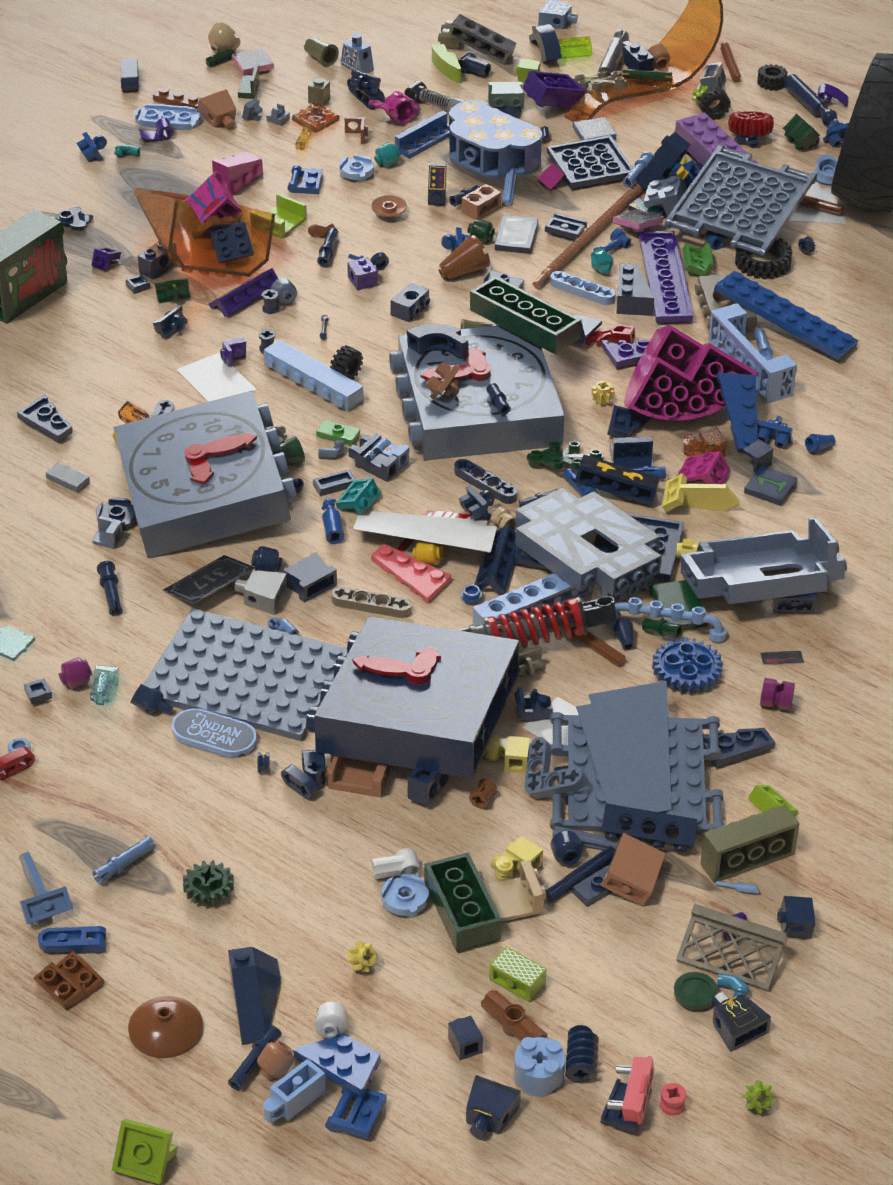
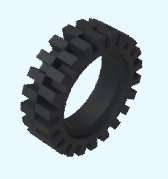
(765, 268)

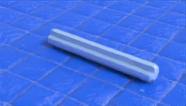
(509, 187)

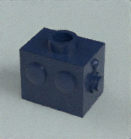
(797, 917)

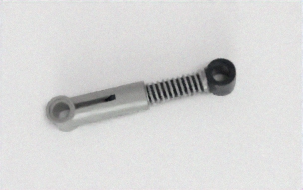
(419, 92)

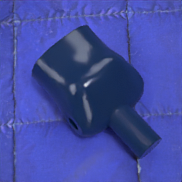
(150, 700)

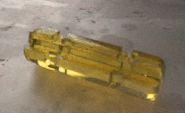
(303, 138)

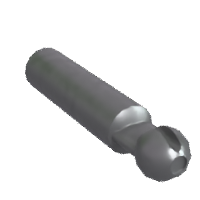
(614, 52)

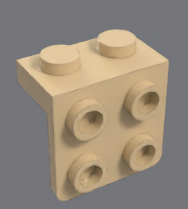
(519, 895)

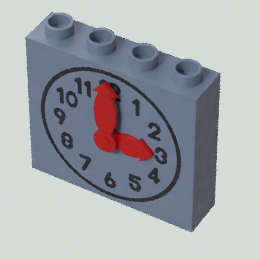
(469, 421)
(205, 473)

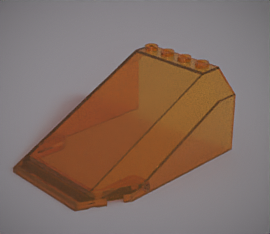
(175, 221)

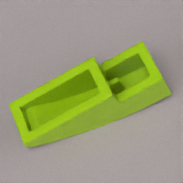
(446, 62)

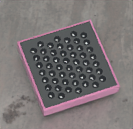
(247, 60)
(637, 220)

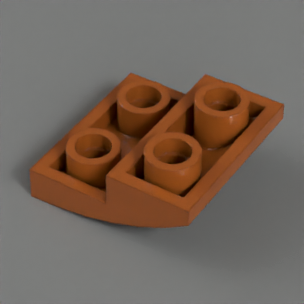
(69, 980)

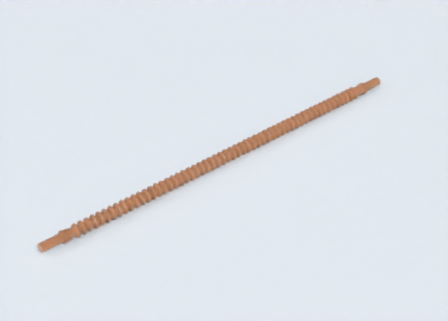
(588, 234)

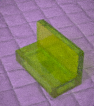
(575, 47)

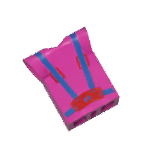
(213, 199)

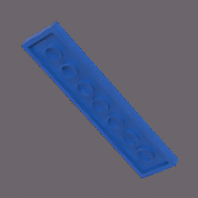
(786, 315)

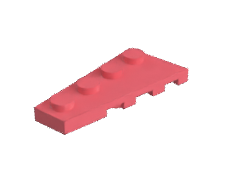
(419, 576)

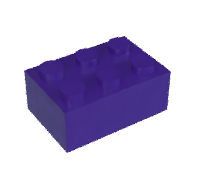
(552, 89)

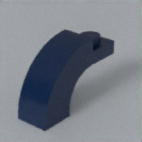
(438, 337)

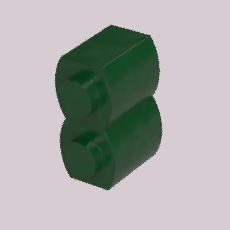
(801, 132)

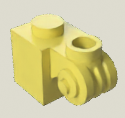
(512, 749)
(515, 853)

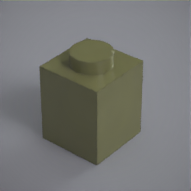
(319, 91)

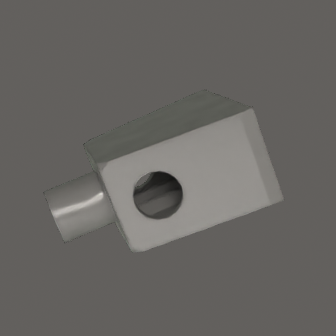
(263, 590)

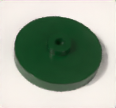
(695, 990)

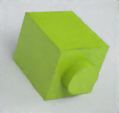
(524, 67)

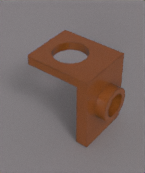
(360, 129)

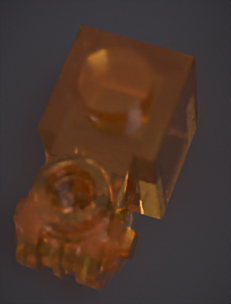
(706, 441)

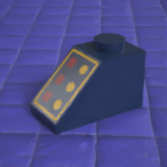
(437, 184)

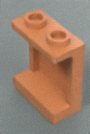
(357, 776)
(633, 869)

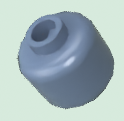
(286, 291)

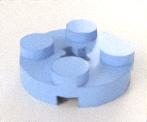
(356, 168)
(405, 906)

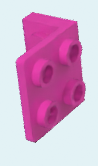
(708, 467)

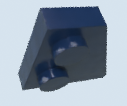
(625, 422)

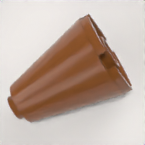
(465, 259)

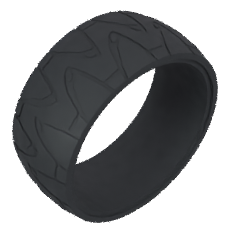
(866, 156)

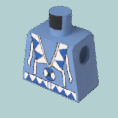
(557, 14)
(357, 54)

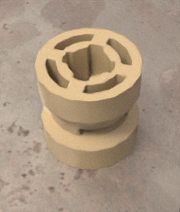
(503, 517)

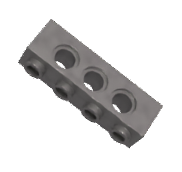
(482, 39)

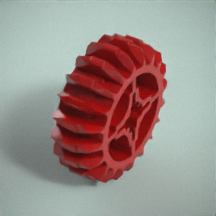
(751, 123)

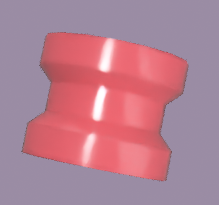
(675, 1105)

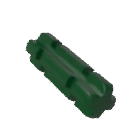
(219, 58)

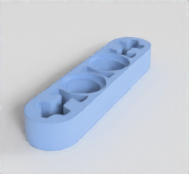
(597, 294)

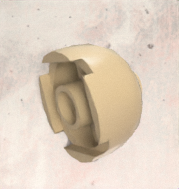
(222, 38)

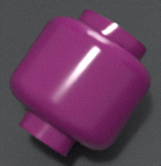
(75, 673)

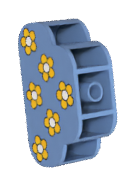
(492, 141)

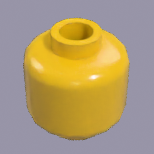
(428, 552)

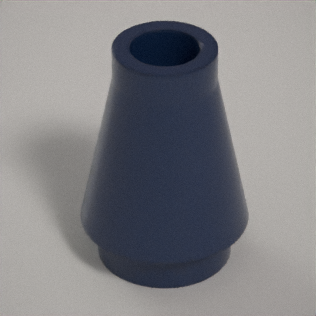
(624, 632)

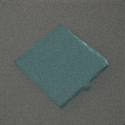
(13, 642)

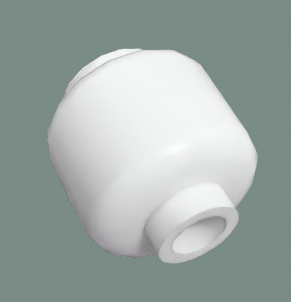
(331, 1018)

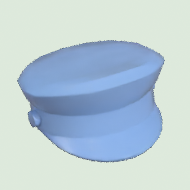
(825, 168)

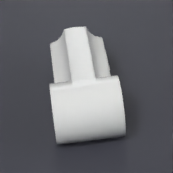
(403, 863)

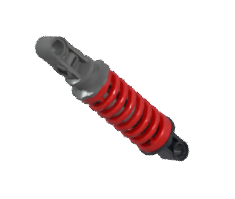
(540, 623)

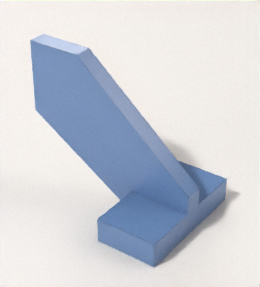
(44, 903)

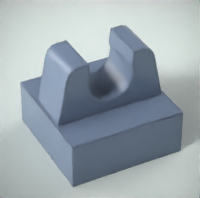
(252, 110)
(278, 115)

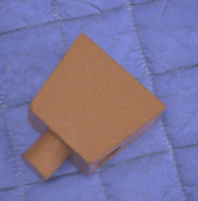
(218, 109)

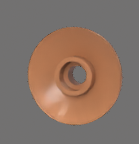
(389, 205)

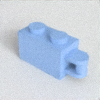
(294, 1092)

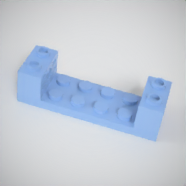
(774, 376)

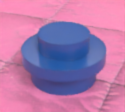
(471, 594)

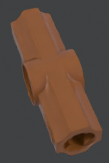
(511, 1016)

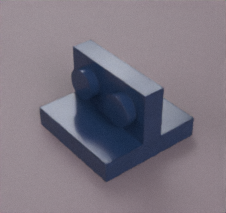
(632, 451)

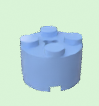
(539, 1066)

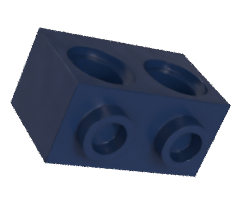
(425, 785)

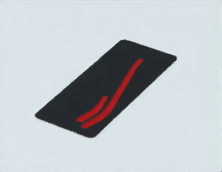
(782, 657)

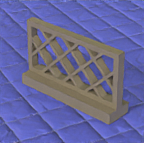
(738, 927)

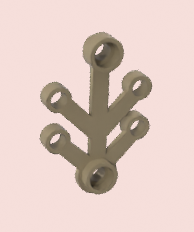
(602, 78)

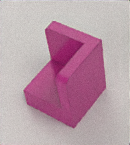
(550, 176)

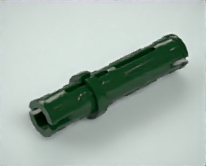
(647, 75)

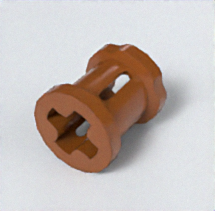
(483, 793)

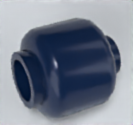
(266, 559)
(566, 847)

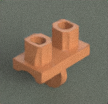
(438, 386)

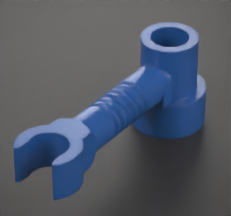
(618, 238)
(715, 240)

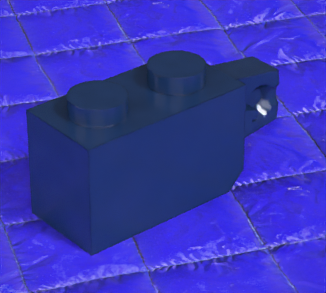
(637, 57)

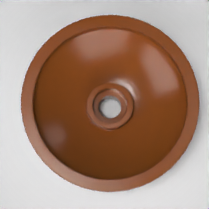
(165, 1035)

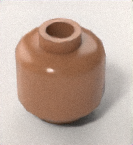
(660, 55)
(275, 1060)

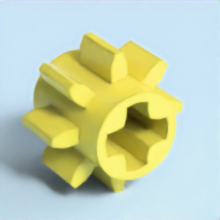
(603, 393)
(686, 547)
(362, 956)

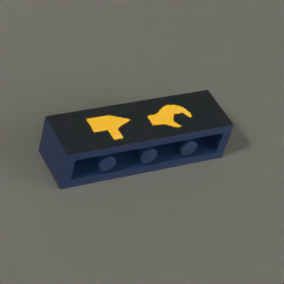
(617, 479)

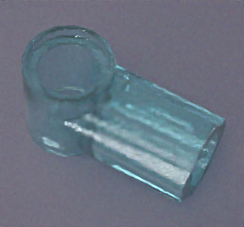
(104, 680)

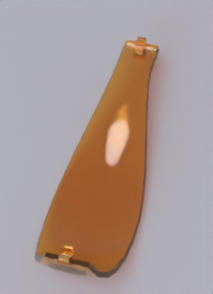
(689, 47)

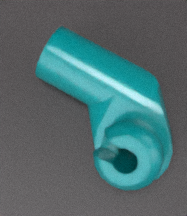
(120, 149)

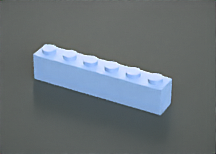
(313, 375)

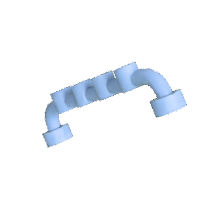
(676, 613)

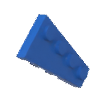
(741, 406)

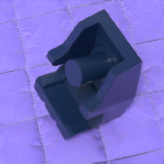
(532, 706)

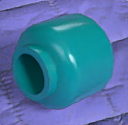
(387, 155)

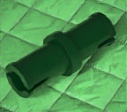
(662, 627)

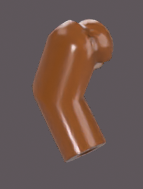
(320, 231)

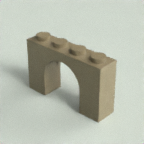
(709, 297)

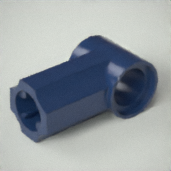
(472, 64)

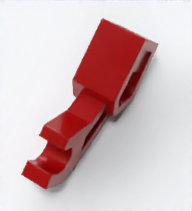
(617, 333)

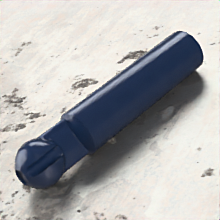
(809, 99)

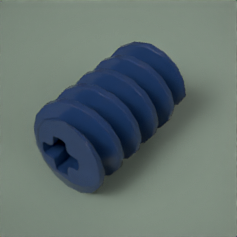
(581, 1054)

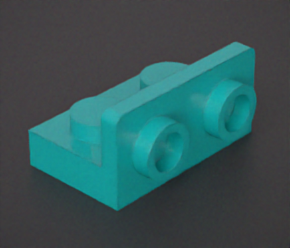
(359, 495)

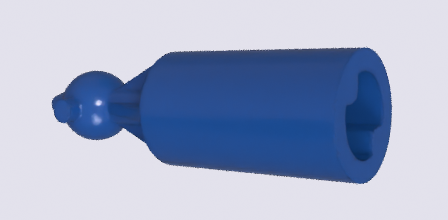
(332, 522)

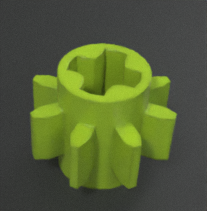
(697, 93)
(757, 1090)

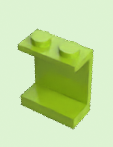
(288, 215)

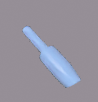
(741, 887)

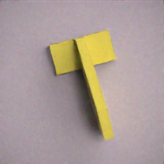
(701, 496)

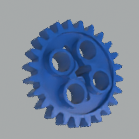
(687, 664)

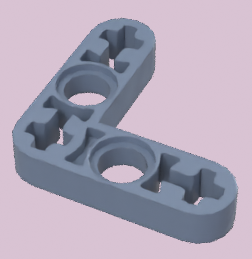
(545, 777)

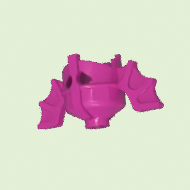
(398, 107)

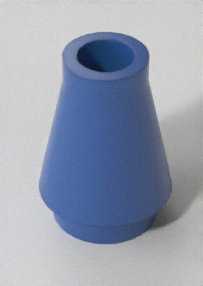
(819, 442)

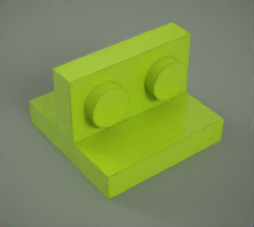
(143, 1151)

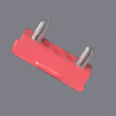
(637, 1090)

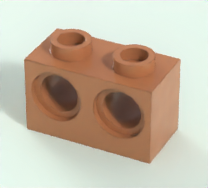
(481, 202)

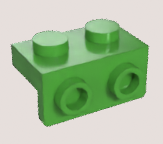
(698, 260)

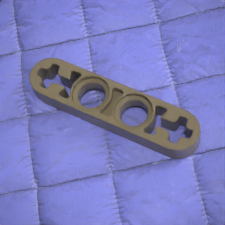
(342, 595)

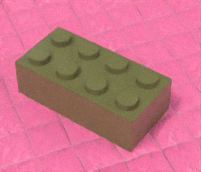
(749, 843)

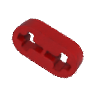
(16, 762)

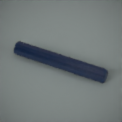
(580, 874)

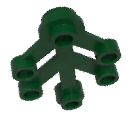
(557, 461)

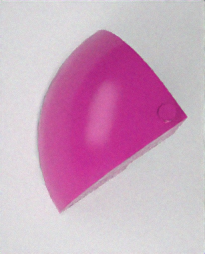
(679, 377)

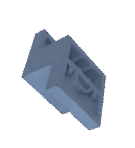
(665, 192)

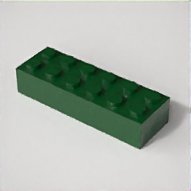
(525, 315)

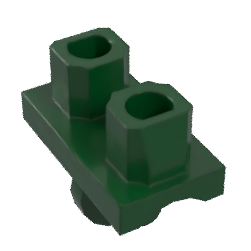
(172, 290)

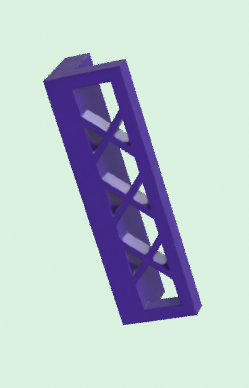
(245, 292)

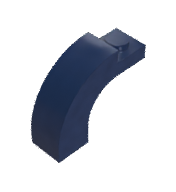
(547, 41)

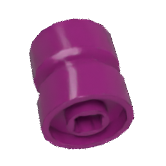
(777, 694)

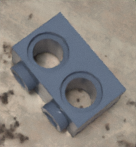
(713, 76)

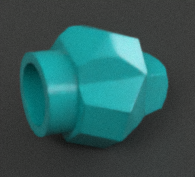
(601, 260)

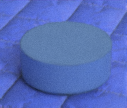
(18, 743)

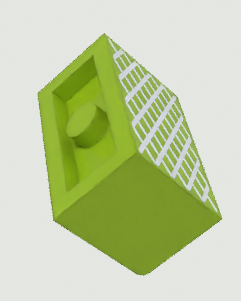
(517, 974)

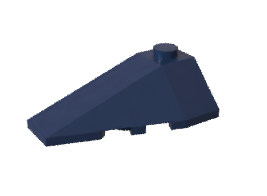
(255, 987)

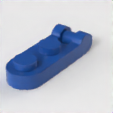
(73, 939)

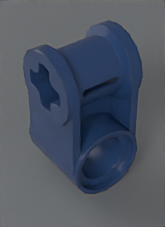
(314, 766)

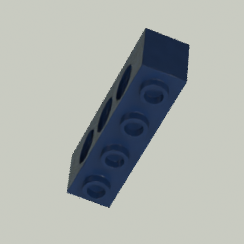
(684, 825)

